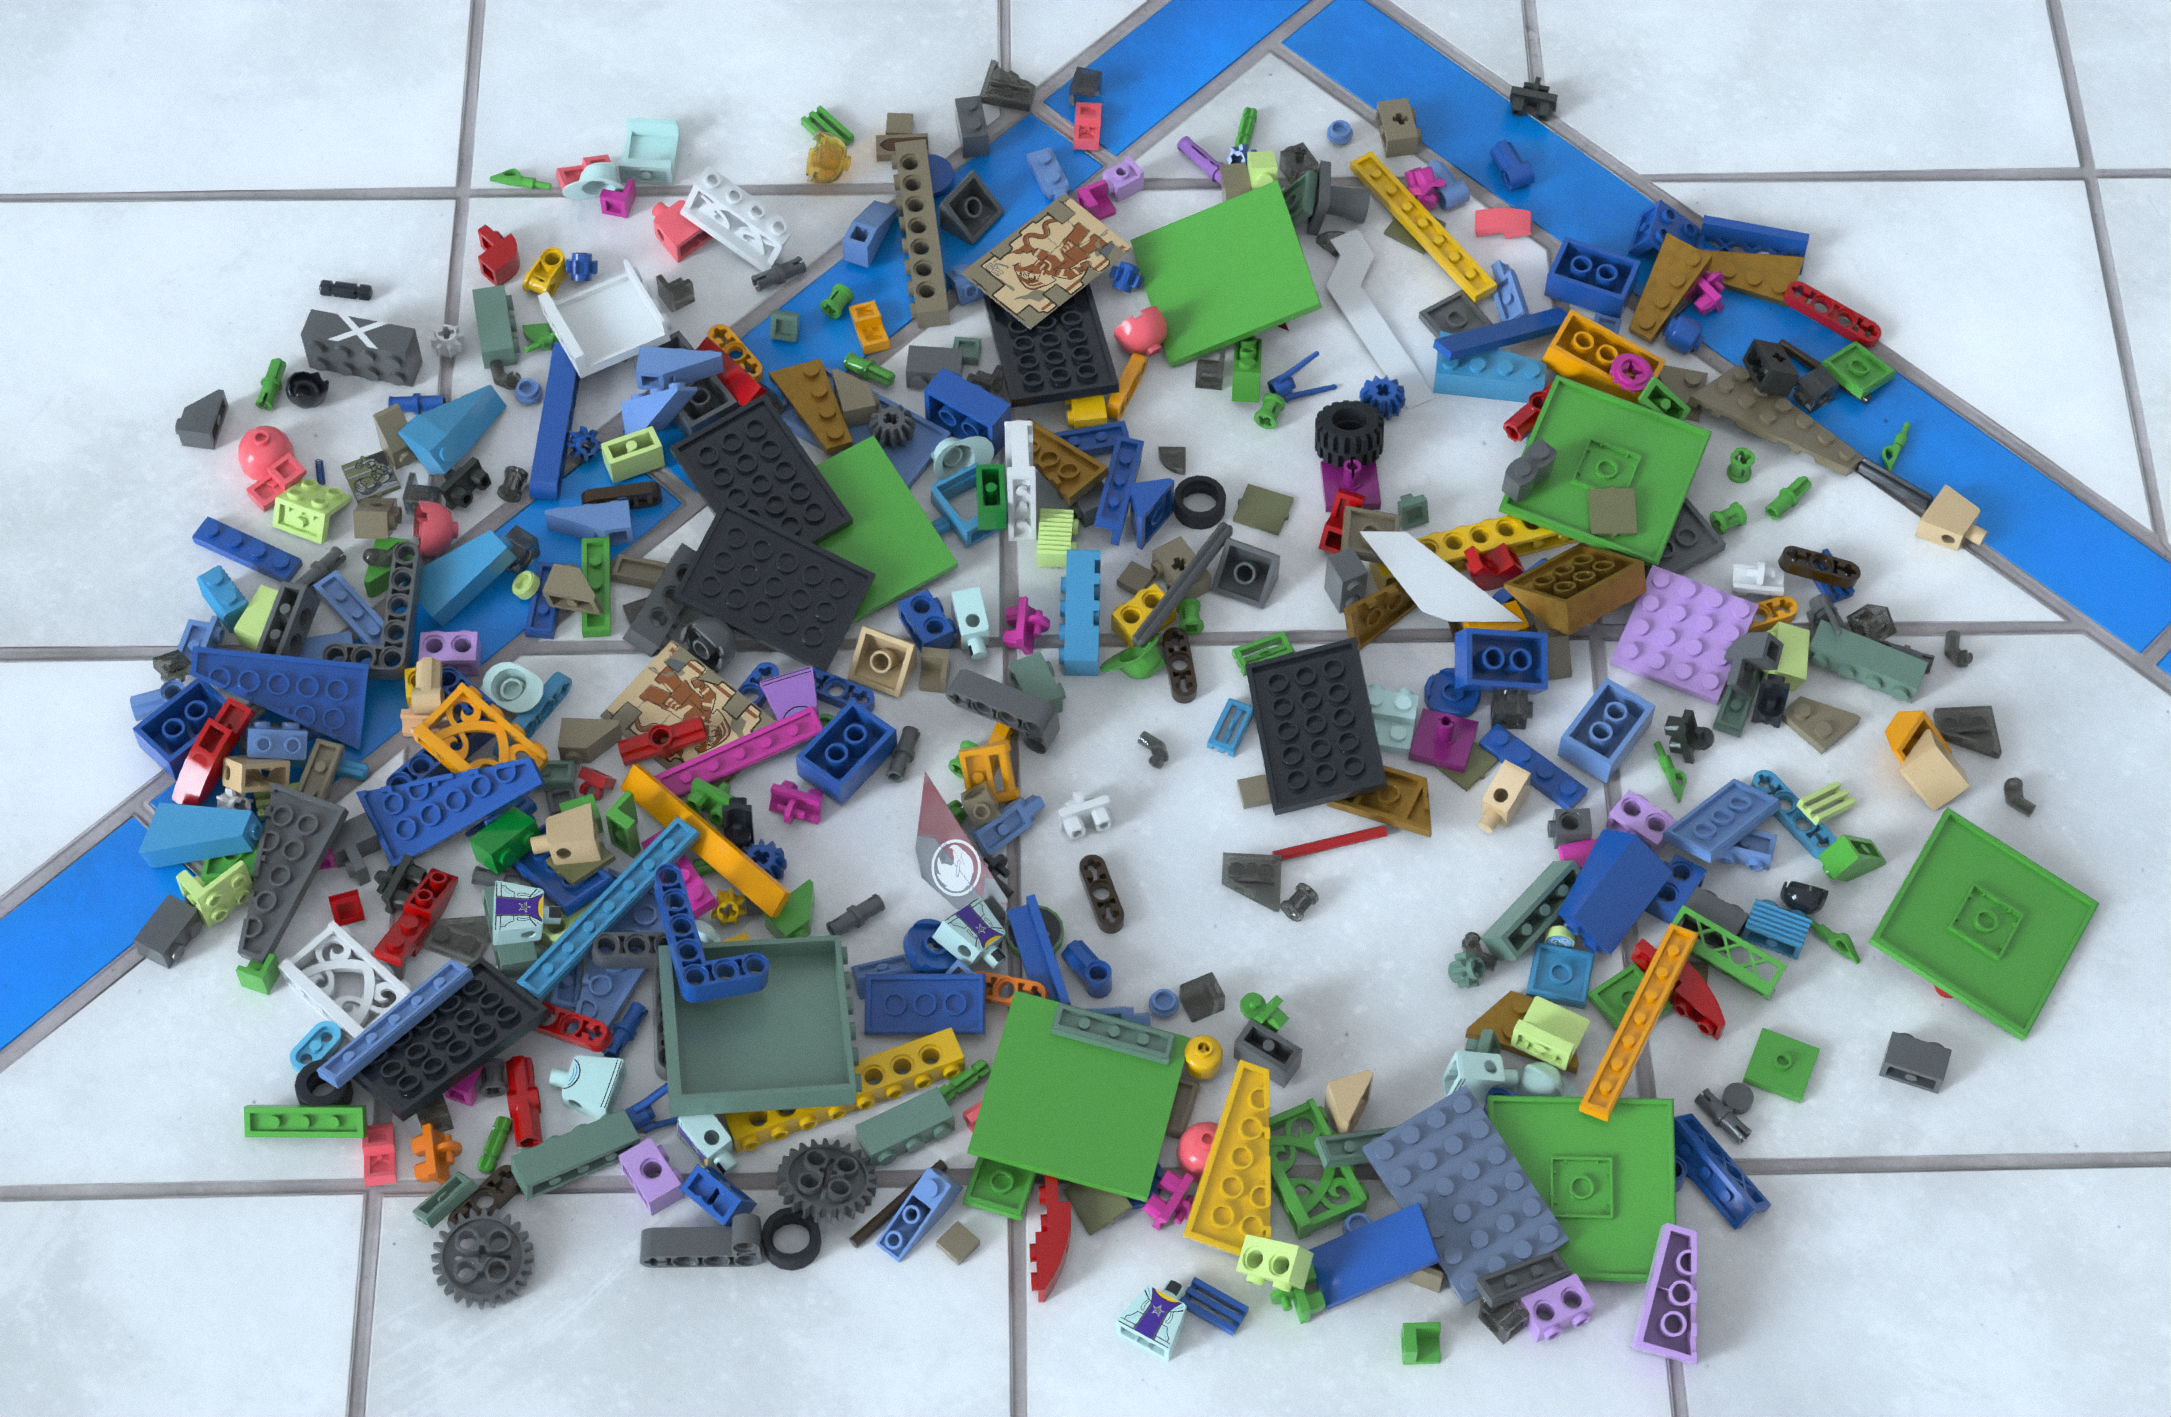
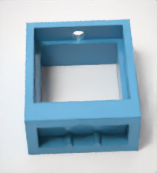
(951, 487)

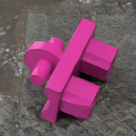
(1422, 184)
(1710, 298)
(1028, 623)
(796, 804)
(1162, 1210)

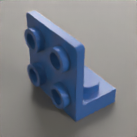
(1656, 223)

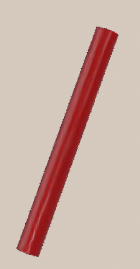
(1332, 843)

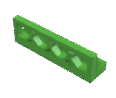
(1726, 965)

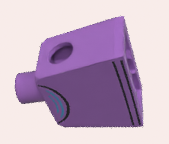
(791, 692)

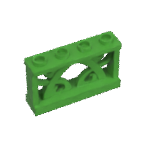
(1299, 1207)

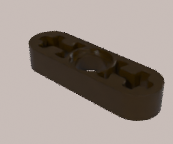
(638, 494)
(1801, 556)
(1175, 676)
(1105, 882)
(485, 1189)

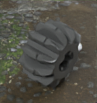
(892, 426)

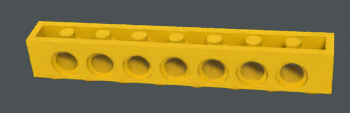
(1490, 534)
(880, 1066)

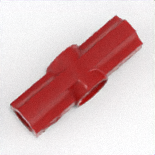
(1523, 421)
(646, 745)
(524, 1101)

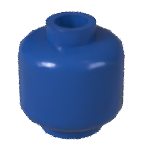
(1683, 334)

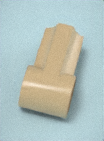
(428, 689)

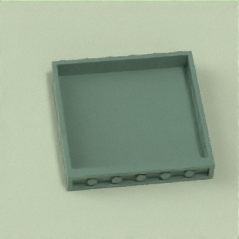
(768, 1045)

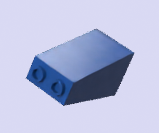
(1612, 890)

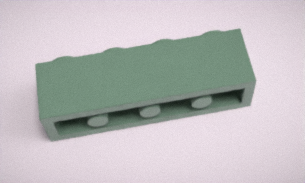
(1866, 662)
(1531, 912)
(573, 1154)

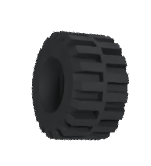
(1349, 432)

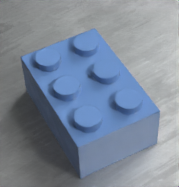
(1606, 730)

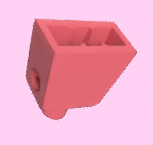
(677, 232)

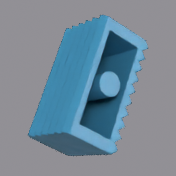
(222, 596)
(1776, 928)

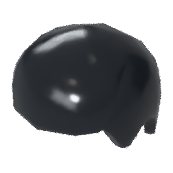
(306, 389)
(1803, 897)

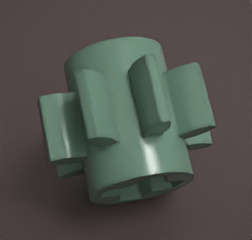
(1466, 970)

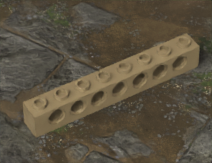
(921, 234)

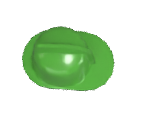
(1137, 661)

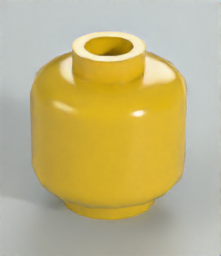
(1203, 1057)

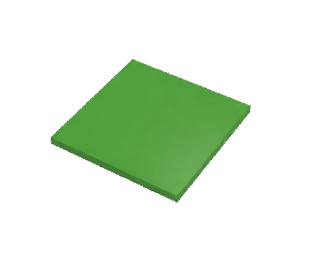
(1226, 273)
(1604, 445)
(888, 526)
(1984, 923)
(1074, 1105)
(1598, 1177)

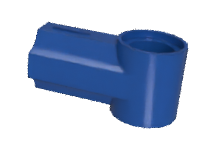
(1513, 170)
(1088, 967)

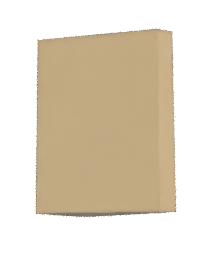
(883, 661)
(1933, 771)
(1347, 1100)

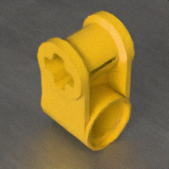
(546, 272)

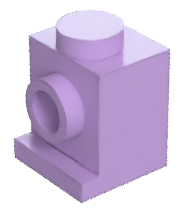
(1124, 179)

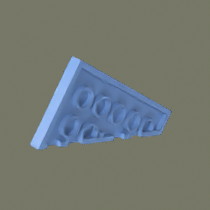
(609, 990)

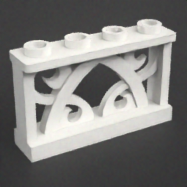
(708, 208)
(1020, 480)
(306, 981)

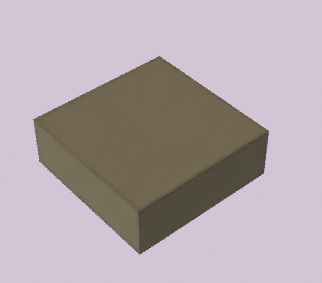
(899, 123)
(1135, 578)
(1254, 791)
(958, 1243)

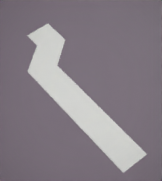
(1366, 320)

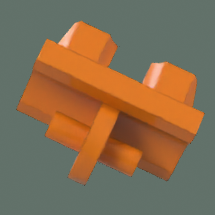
(439, 1154)

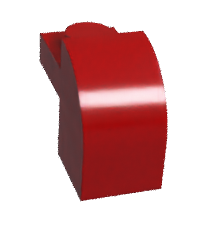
(501, 256)
(1332, 531)
(1494, 568)

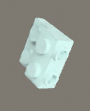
(1393, 717)

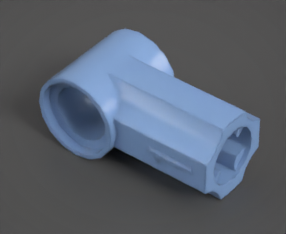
(1454, 192)
(148, 702)

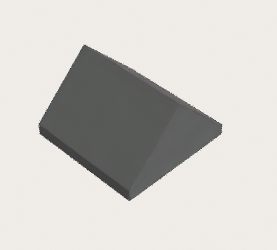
(969, 209)
(1246, 573)

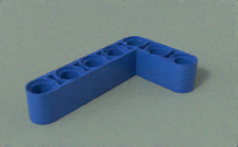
(423, 759)
(697, 969)

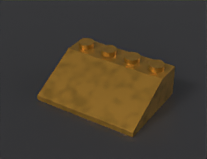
(1578, 586)

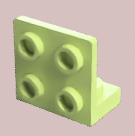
(307, 509)
(220, 895)
(1550, 1032)

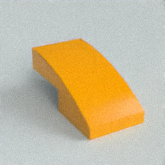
(869, 327)

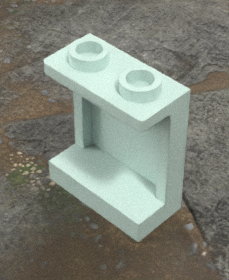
(650, 151)

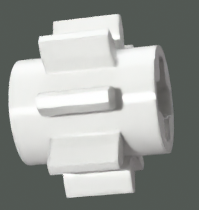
(447, 340)
(233, 798)

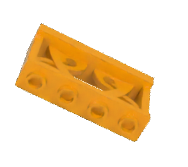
(439, 743)

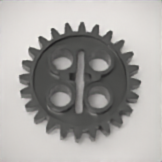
(848, 1188)
(482, 1286)

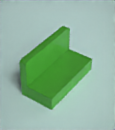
(622, 825)

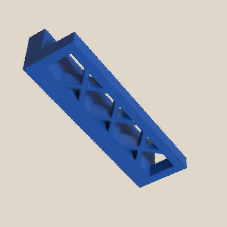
(1752, 238)
(1117, 486)
(1036, 949)
(1716, 1172)

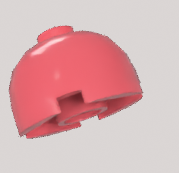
(1142, 333)
(262, 448)
(433, 528)
(1194, 1148)

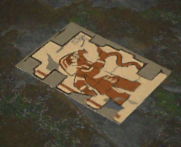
(1047, 260)
(680, 689)

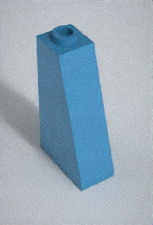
(462, 574)
(198, 833)

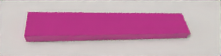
(743, 752)

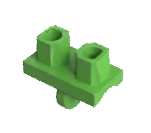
(709, 799)
(1269, 1015)
(1304, 1302)

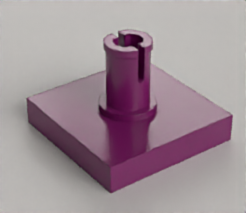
(1355, 479)
(1443, 740)

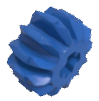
(1384, 395)
(768, 858)

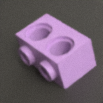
(450, 650)
(1646, 818)
(1551, 1302)

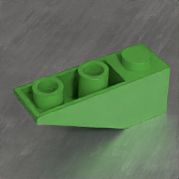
(1247, 370)

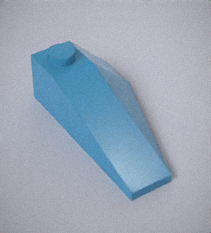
(451, 429)

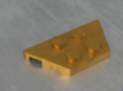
(1400, 805)
(1503, 1018)

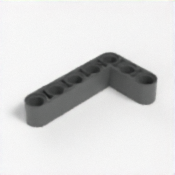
(393, 622)
(649, 959)

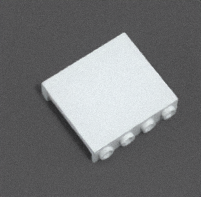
(607, 322)

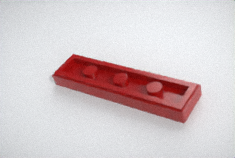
(735, 378)

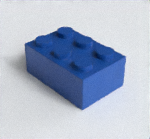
(1592, 278)
(966, 409)
(1501, 660)
(174, 726)
(846, 752)

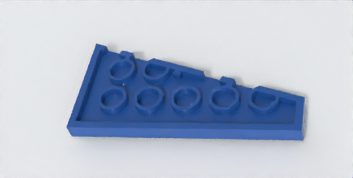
(307, 690)
(437, 808)

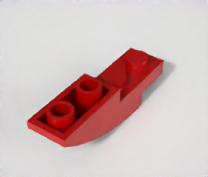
(205, 759)
(418, 915)
(1691, 994)
(1052, 1242)

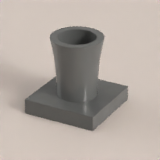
(1336, 201)

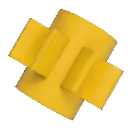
(733, 910)

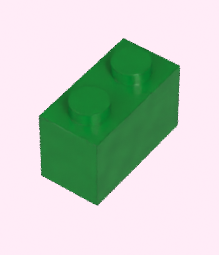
(991, 496)
(504, 840)

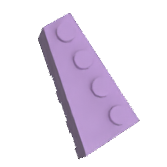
(1668, 1307)

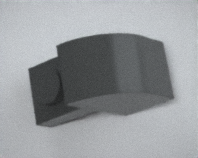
(1748, 655)
(353, 843)

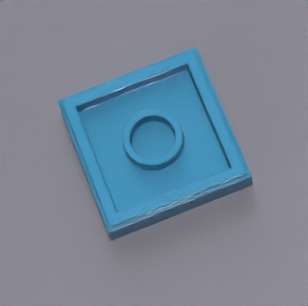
(1560, 975)

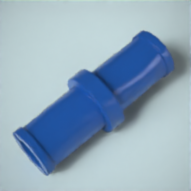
(417, 403)
(626, 1030)

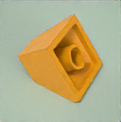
(1907, 729)

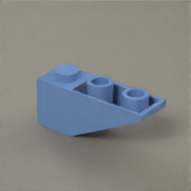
(867, 233)
(664, 366)
(656, 408)
(594, 521)
(919, 1213)

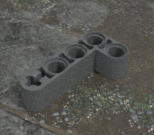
(1008, 706)
(704, 1245)

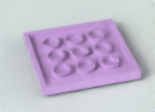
(1682, 634)

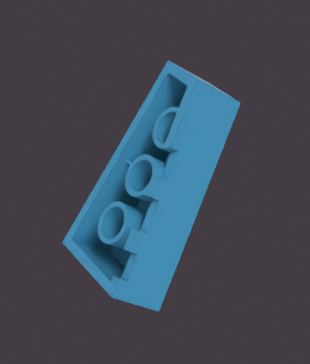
(1489, 375)
(1081, 613)

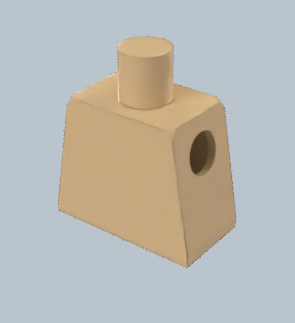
(1951, 521)
(246, 775)
(1504, 796)
(570, 837)

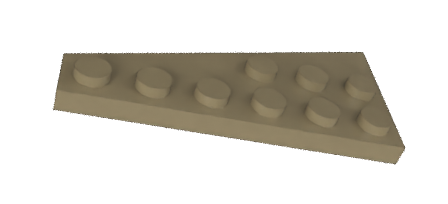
(1774, 420)

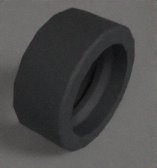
(1202, 485)
(795, 1260)

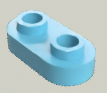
(313, 1046)

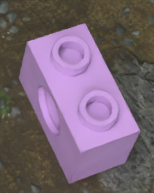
(654, 1192)

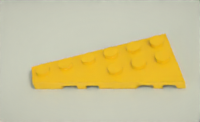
(1237, 1174)

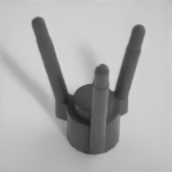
(1823, 609)

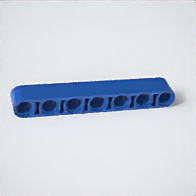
(554, 427)

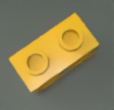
(1137, 611)

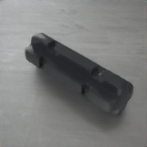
(345, 290)

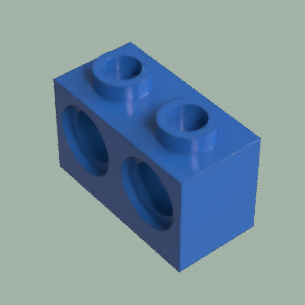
(923, 624)
(1676, 890)
(716, 1194)

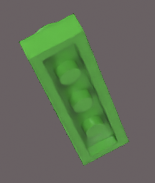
(597, 571)
(305, 1121)

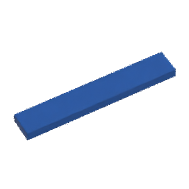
(1500, 334)

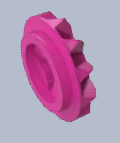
(1638, 367)

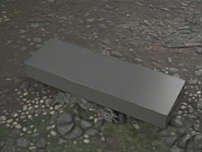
(1522, 1278)

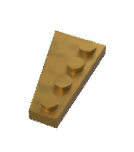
(1756, 274)
(1669, 283)
(815, 403)
(1064, 465)
(1377, 613)

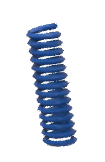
(322, 471)

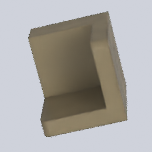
(934, 669)
(1429, 1278)

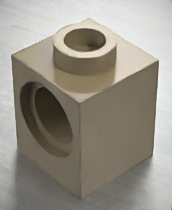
(980, 804)

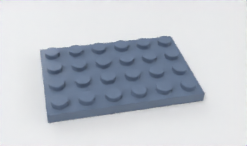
(1470, 1190)

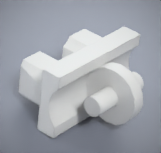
(1757, 580)
(1084, 811)

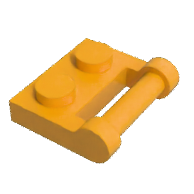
(977, 768)

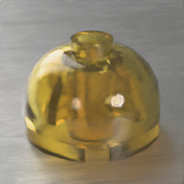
(827, 158)

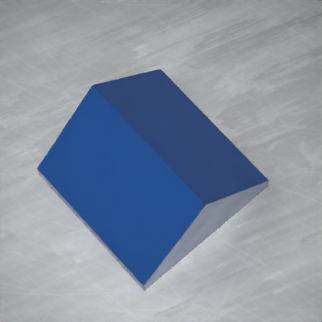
(1150, 508)

